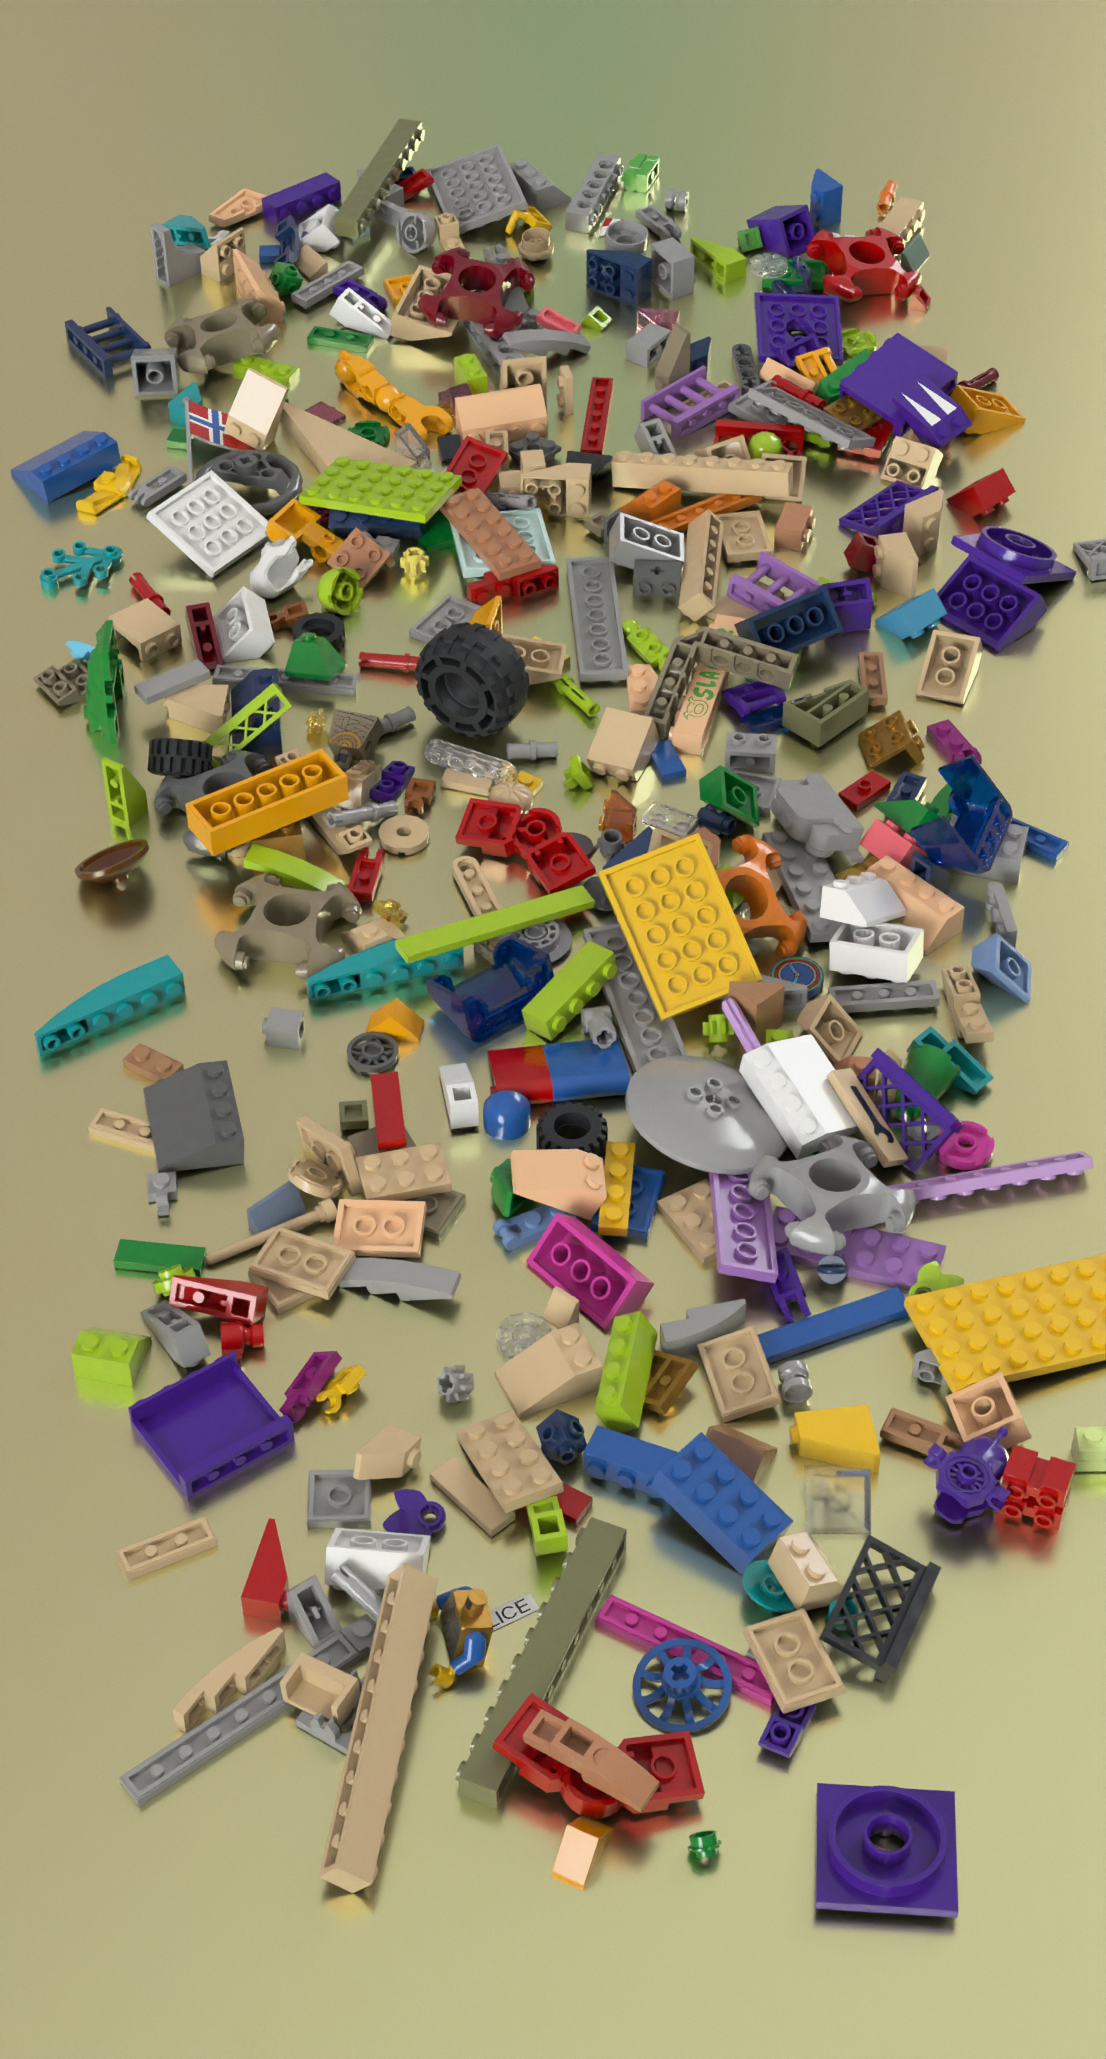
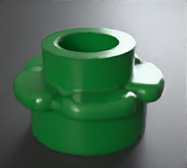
(704, 1843)

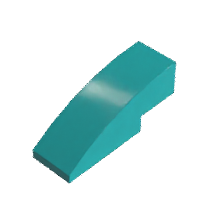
(972, 1075)

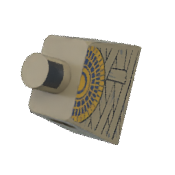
(353, 736)

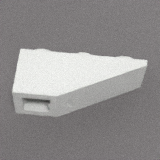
(459, 1095)

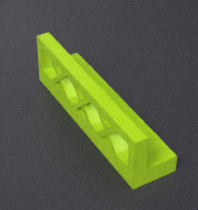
(244, 716)

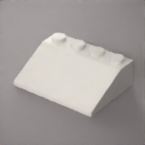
(796, 1094)

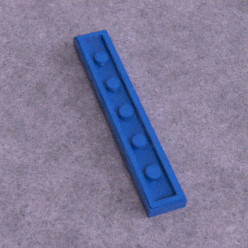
(833, 1324)

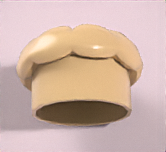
(536, 244)
(512, 793)

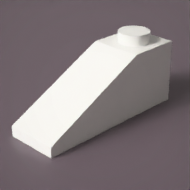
(360, 315)

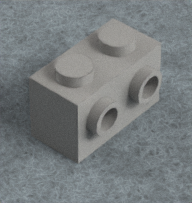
(750, 752)

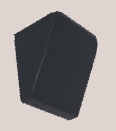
(448, 446)

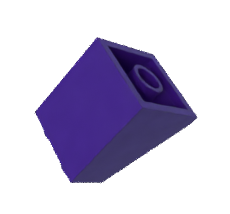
(784, 229)

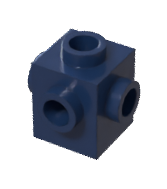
(561, 1437)

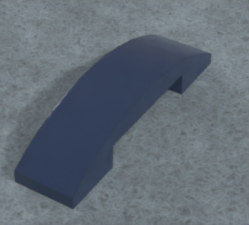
(288, 236)

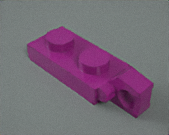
(309, 1383)

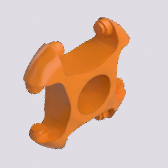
(754, 885)

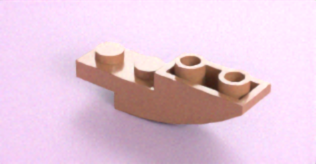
(593, 1757)

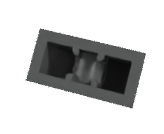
(657, 578)

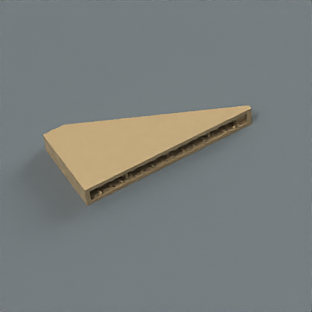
(326, 441)

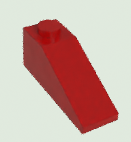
(220, 1298)
(267, 1581)

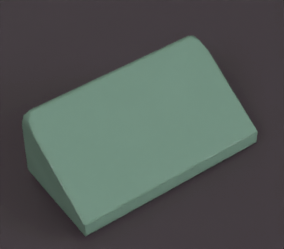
(914, 254)

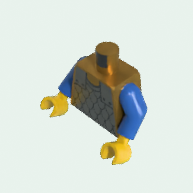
(466, 1631)

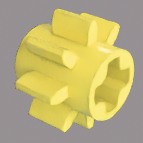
(414, 561)

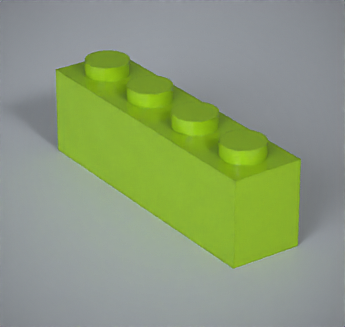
(570, 990)
(626, 1372)

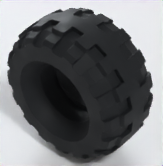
(472, 679)

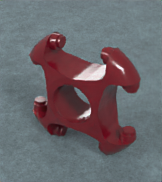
(484, 307)

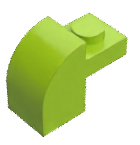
(547, 1526)

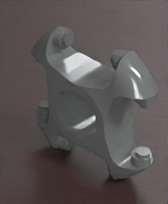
(176, 792)

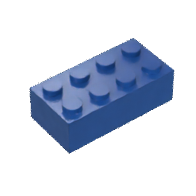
(721, 1503)

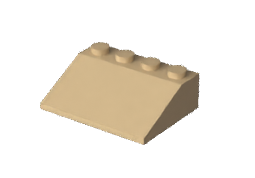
(408, 319)

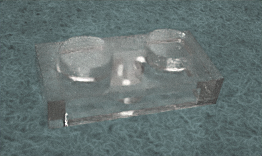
(670, 819)

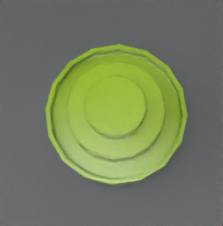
(163, 1284)

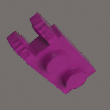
(951, 741)

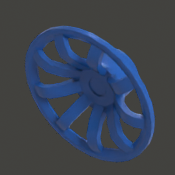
(681, 1682)

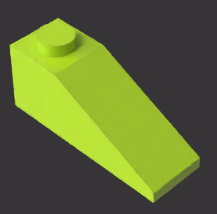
(719, 260)
(123, 792)

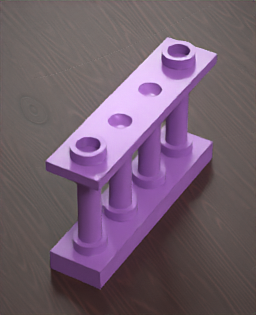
(690, 418)
(761, 600)

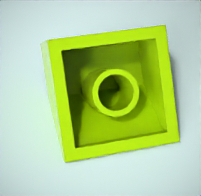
(109, 1355)

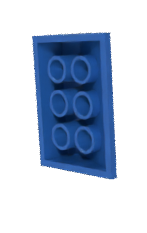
(69, 464)

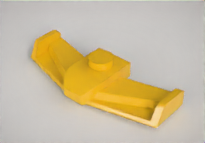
(111, 486)

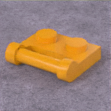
(811, 366)

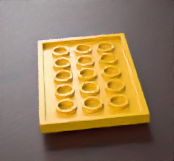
(679, 926)

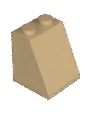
(623, 744)

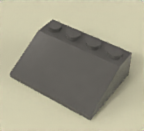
(195, 1119)

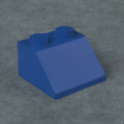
(825, 200)

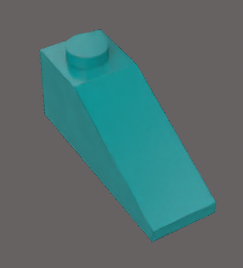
(187, 230)

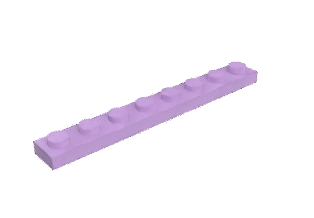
(995, 1177)

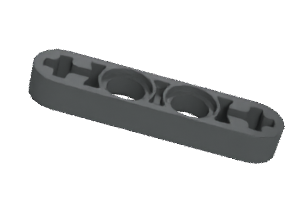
(744, 368)

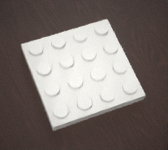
(210, 523)

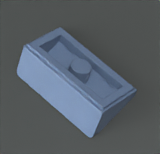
(275, 1208)

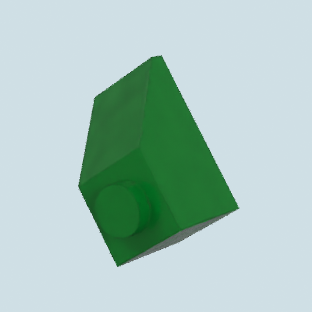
(503, 1189)

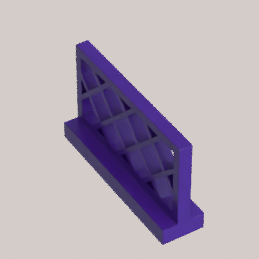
(893, 517)
(921, 1098)

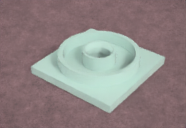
(529, 526)

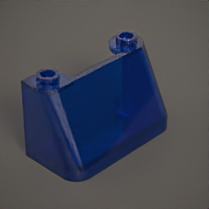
(496, 995)

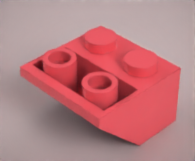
(892, 841)

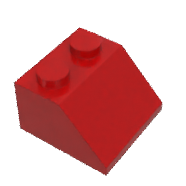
(983, 494)

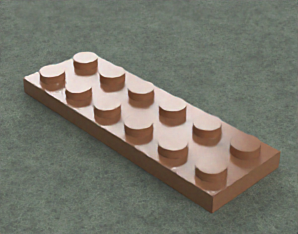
(490, 534)

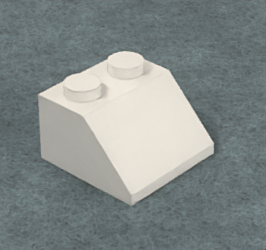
(320, 230)

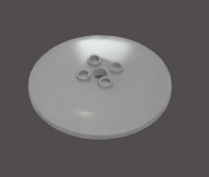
(701, 1115)

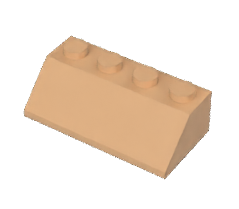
(253, 284)
(511, 409)
(925, 904)

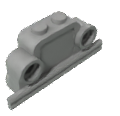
(818, 815)

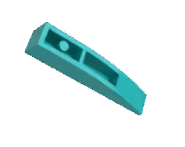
(375, 968)
(112, 1002)

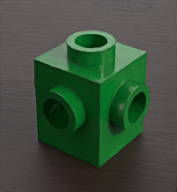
(285, 278)

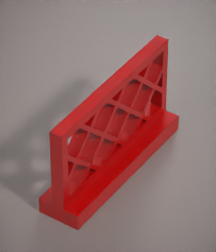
(790, 435)

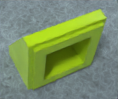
(597, 319)

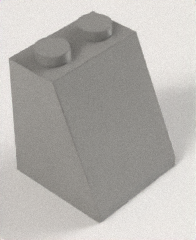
(155, 371)

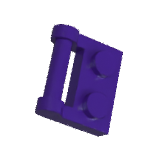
(753, 696)

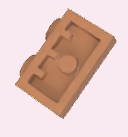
(361, 555)

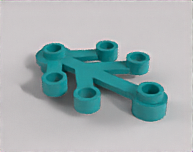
(107, 557)

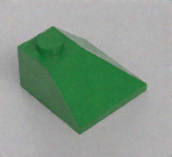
(314, 659)
(731, 794)

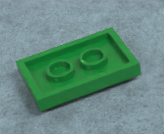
(793, 279)

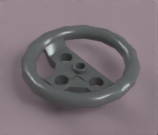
(255, 469)

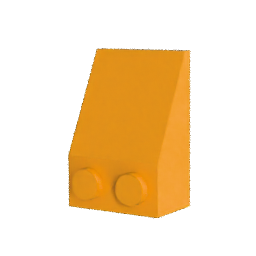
(986, 410)

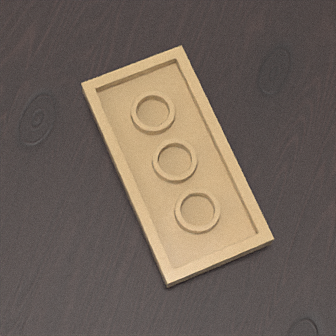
(509, 1461)

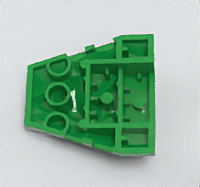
(104, 684)

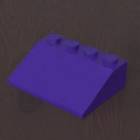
(989, 604)

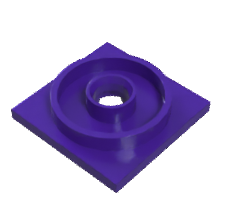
(810, 314)
(1014, 555)
(867, 1879)

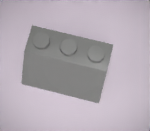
(537, 187)

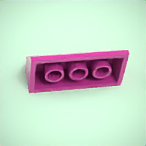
(589, 1270)

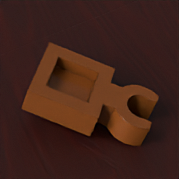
(288, 616)
(419, 793)

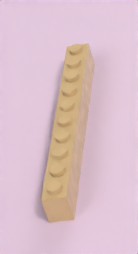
(379, 1730)

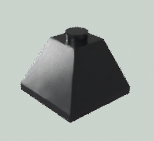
(599, 463)

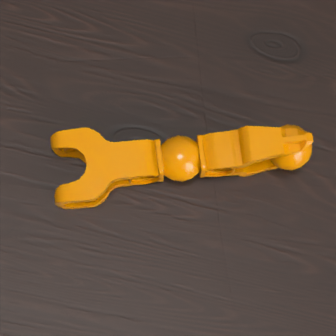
(366, 382)

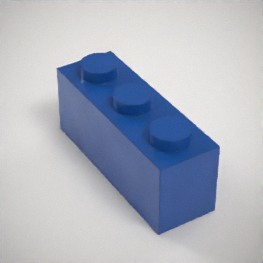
(624, 1460)

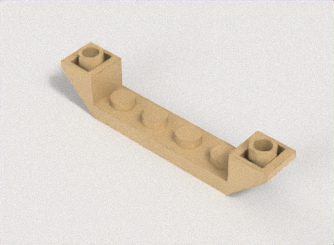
(448, 231)
(341, 838)

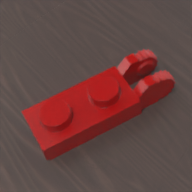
(366, 875)

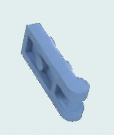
(529, 1226)

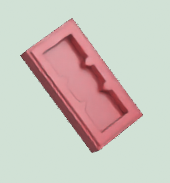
(555, 321)

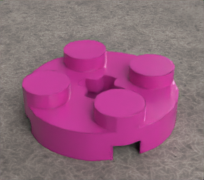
(972, 1158)

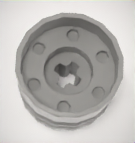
(627, 237)

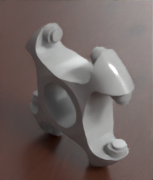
(832, 1194)

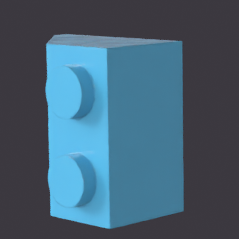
(913, 615)

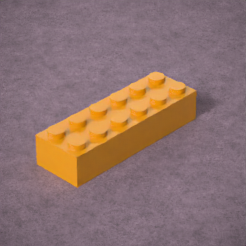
(267, 801)

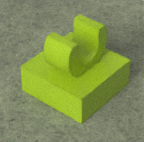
(578, 774)

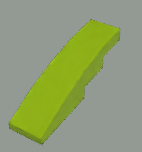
(290, 869)

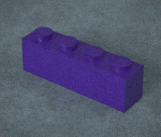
(301, 198)

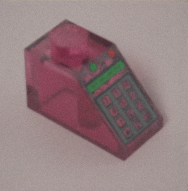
(660, 317)

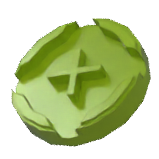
(856, 341)

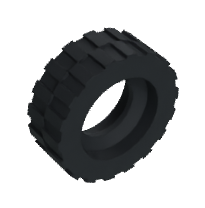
(322, 623)

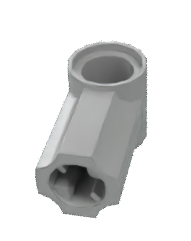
(599, 1024)

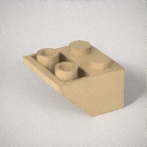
(218, 260)
(911, 463)

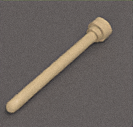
(323, 1212)

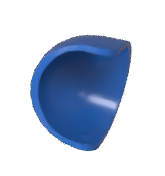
(506, 1115)

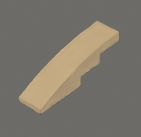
(236, 1673)

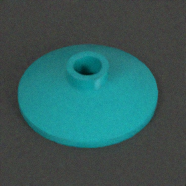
(765, 1588)

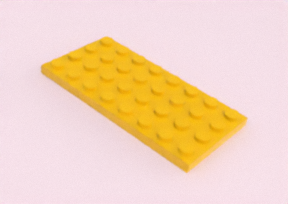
(1016, 1323)

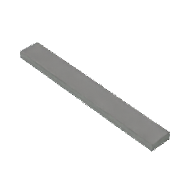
(224, 1728)

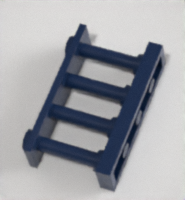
(97, 354)

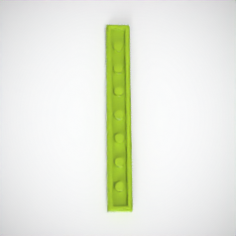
(494, 924)

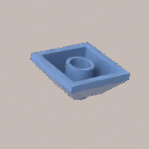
(1003, 966)

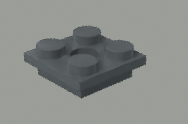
(533, 441)

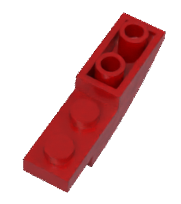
(518, 586)

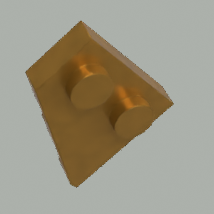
(667, 1380)

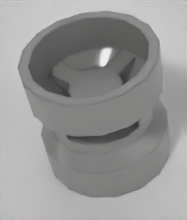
(676, 200)
(795, 1376)

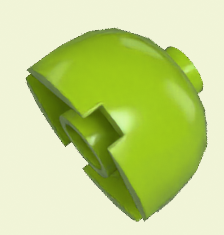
(340, 590)

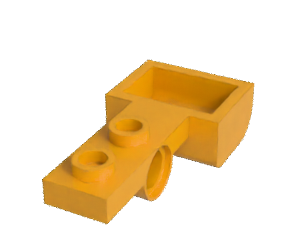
(304, 525)

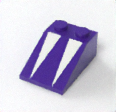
(931, 413)

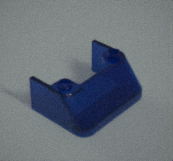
(980, 824)

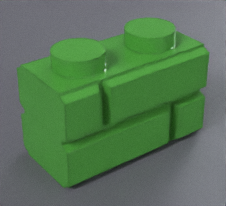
(640, 173)

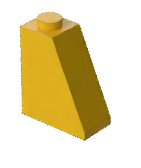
(837, 1437)

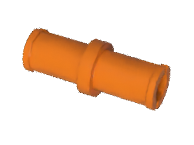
(887, 196)

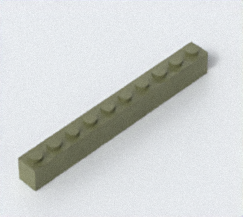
(378, 178)
(545, 1654)

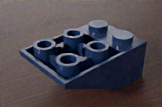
(619, 274)

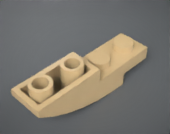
(965, 1005)

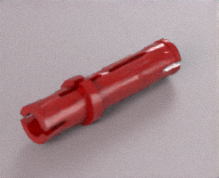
(805, 395)
(147, 591)
(401, 662)

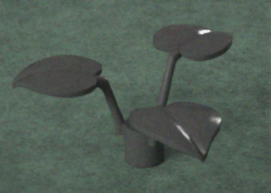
(609, 845)

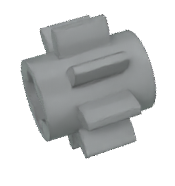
(455, 1383)

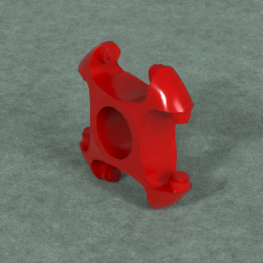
(863, 265)

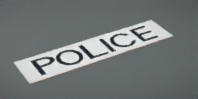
(513, 1611)

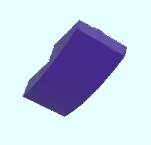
(393, 781)
(786, 1730)

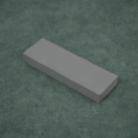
(172, 681)

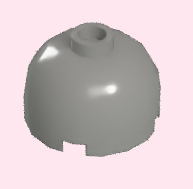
(415, 232)

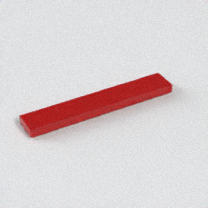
(597, 415)

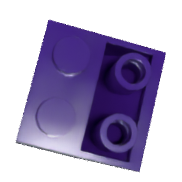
(852, 603)

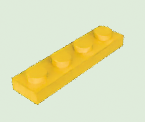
(618, 1181)

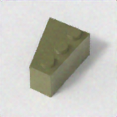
(827, 713)

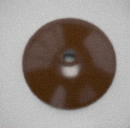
(113, 862)

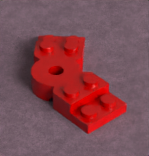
(537, 836)
(665, 1756)

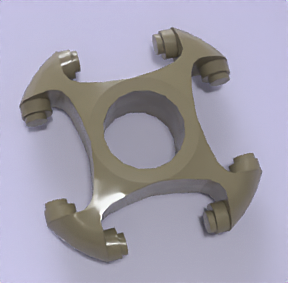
(222, 336)
(298, 944)

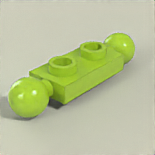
(645, 643)

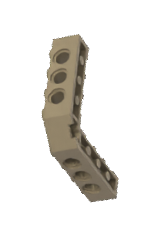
(718, 651)

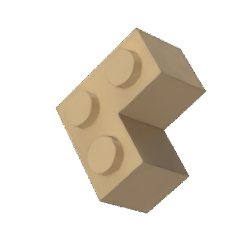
(529, 461)

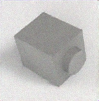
(284, 1028)

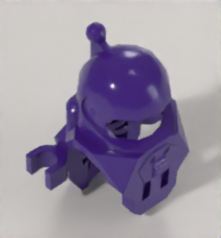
(970, 1477)

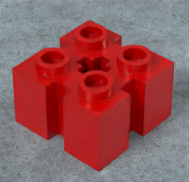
(1037, 1487)

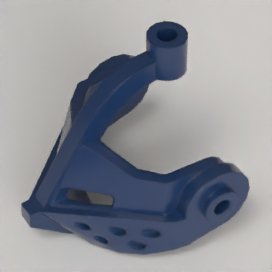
(802, 269)

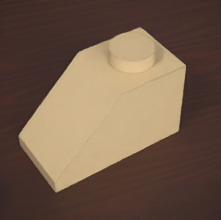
(388, 1454)

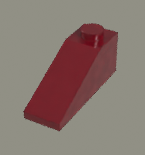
(861, 553)
(203, 635)

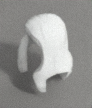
(278, 569)

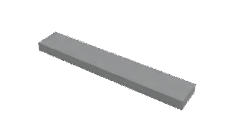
(343, 684)

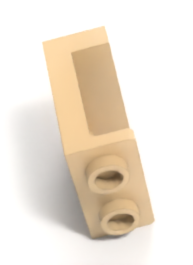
(147, 628)

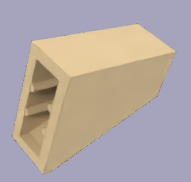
(200, 706)

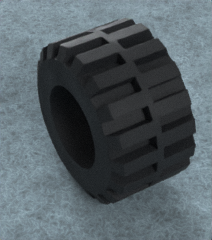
(179, 757)
(572, 1128)

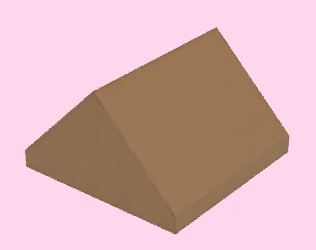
(760, 1004)
(743, 1450)

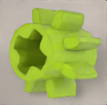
(718, 1028)

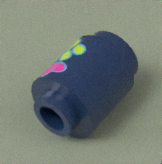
(716, 820)

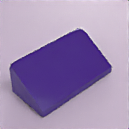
(788, 353)

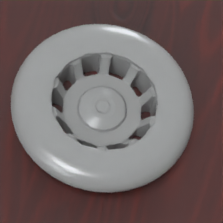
(549, 937)

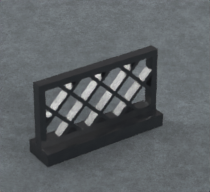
(900, 1625)

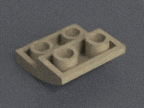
(64, 685)

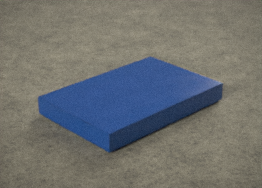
(645, 1193)

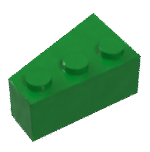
(829, 386)

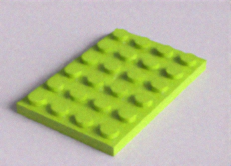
(381, 489)

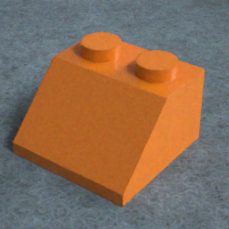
(655, 502)

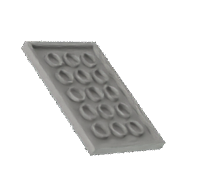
(478, 188)

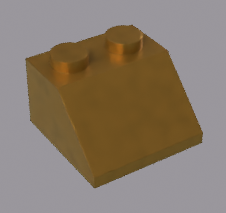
(285, 839)

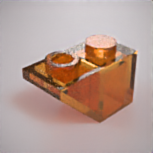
(619, 815)

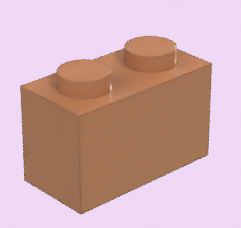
(794, 526)

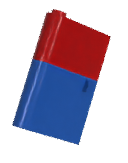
(560, 1071)

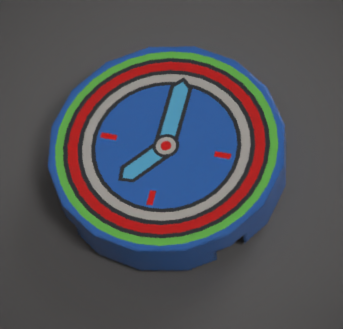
(800, 971)

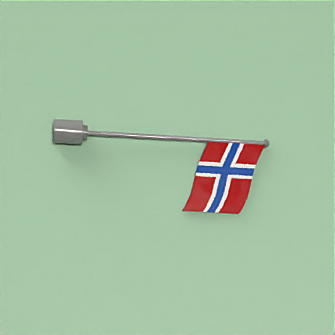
(208, 427)

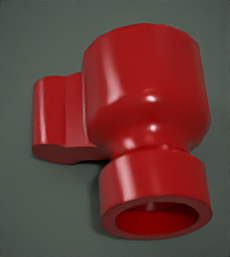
(237, 1336)

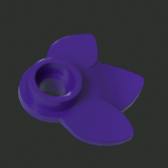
(411, 1514)

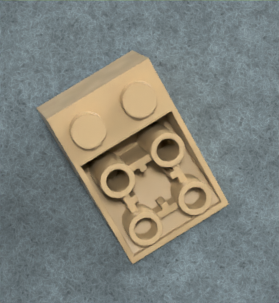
(564, 486)

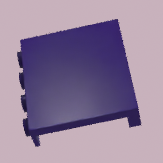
(891, 372)
(209, 1426)

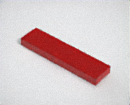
(388, 1111)

